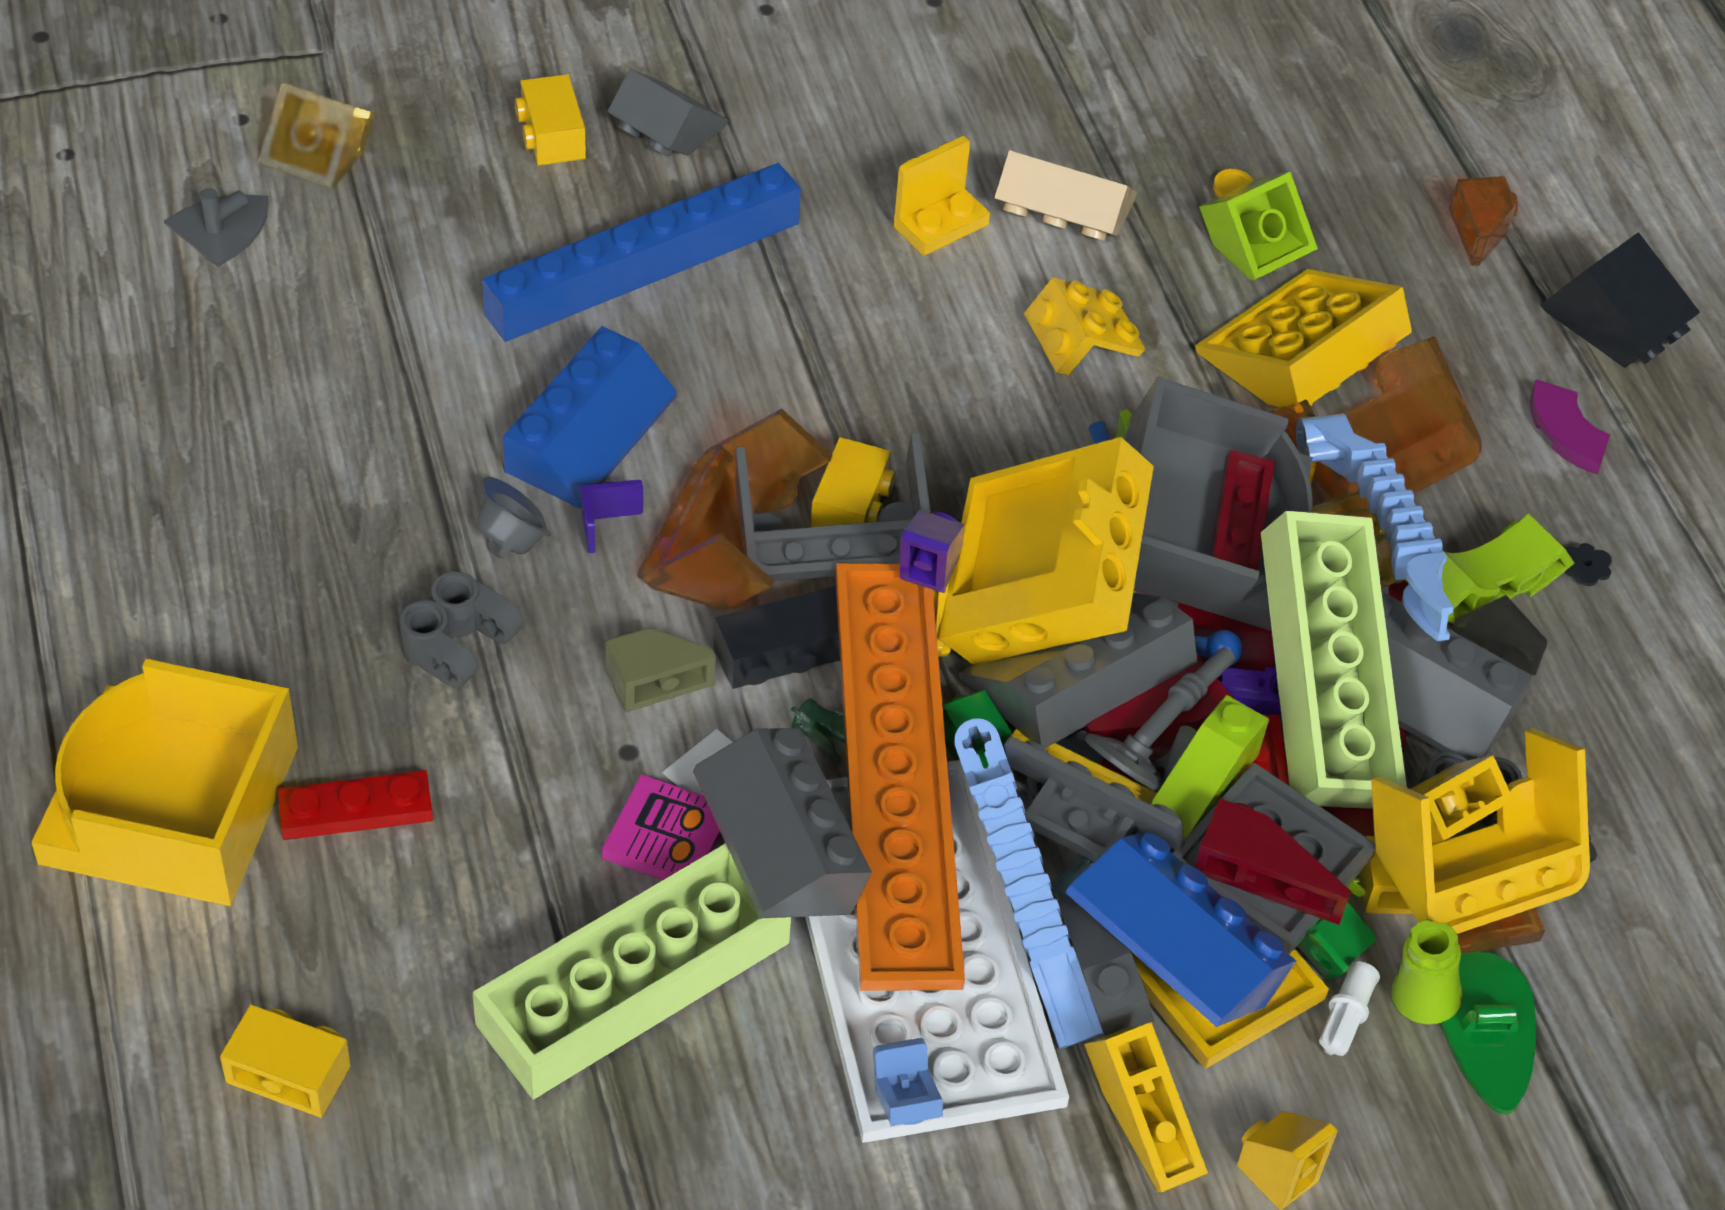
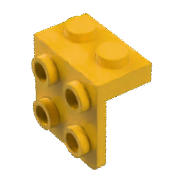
(1075, 318)

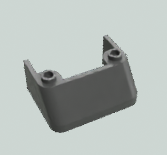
(816, 550)

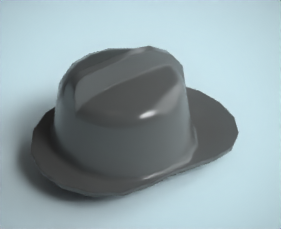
(509, 519)

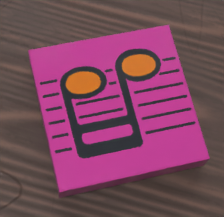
(661, 829)

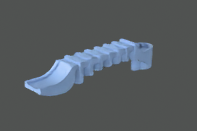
(1411, 539)
(1027, 886)

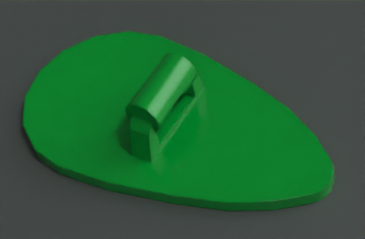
(1494, 1030)

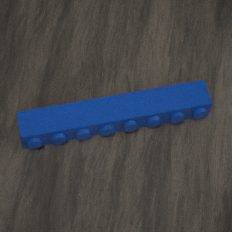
(640, 251)

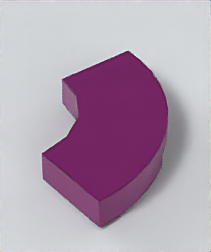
(1571, 435)

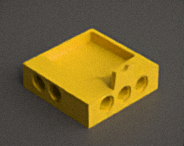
(1048, 552)

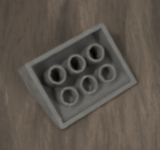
(1072, 684)

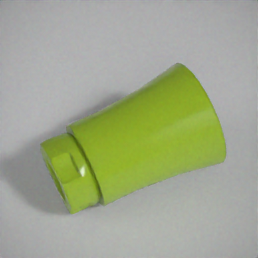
(1429, 976)

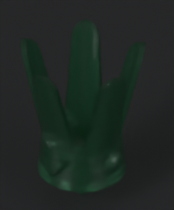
(817, 720)

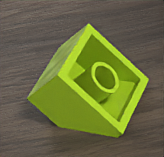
(1260, 225)

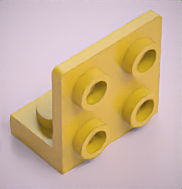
(933, 200)

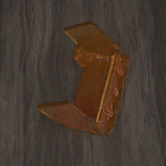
(700, 542)

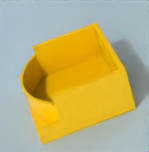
(169, 781)

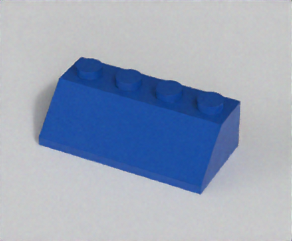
(587, 417)
(1183, 928)

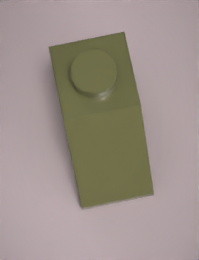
(656, 667)

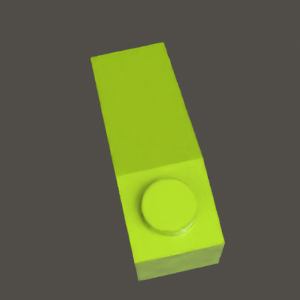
(1213, 762)

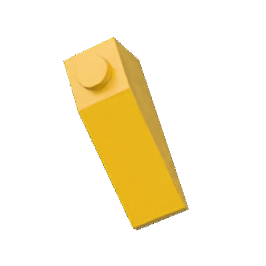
(1147, 1104)

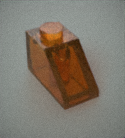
(1482, 214)

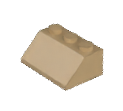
(1064, 195)

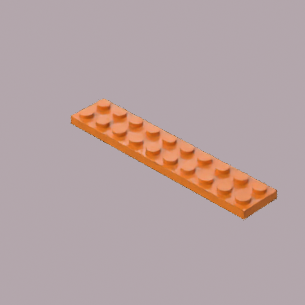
(898, 782)

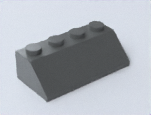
(1450, 688)
(783, 826)

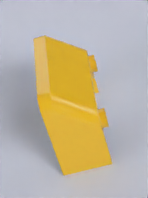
(1492, 873)

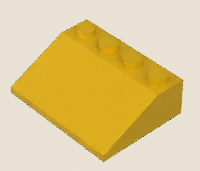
(1308, 336)

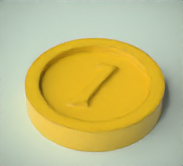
(1229, 180)

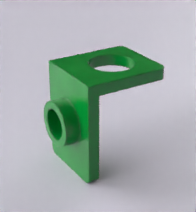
(1335, 946)

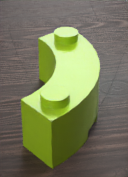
(1512, 564)

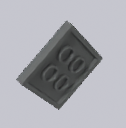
(1315, 829)

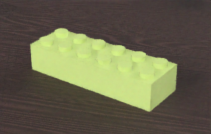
(1331, 657)
(625, 972)

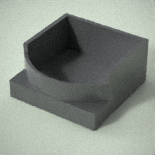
(1187, 442)

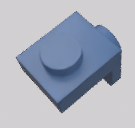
(905, 1082)

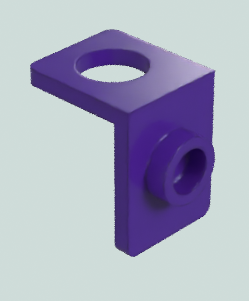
(609, 501)

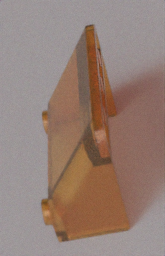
(1416, 417)

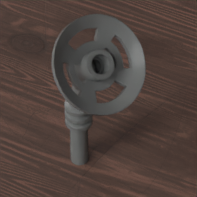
(1134, 752)

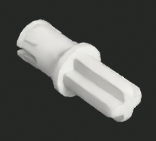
(1349, 1008)

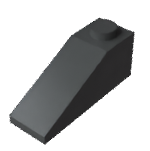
(1107, 970)

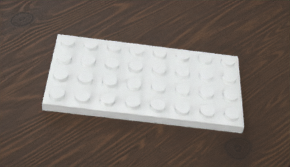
(982, 1042)

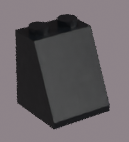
(1625, 304)

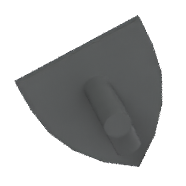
(222, 224)

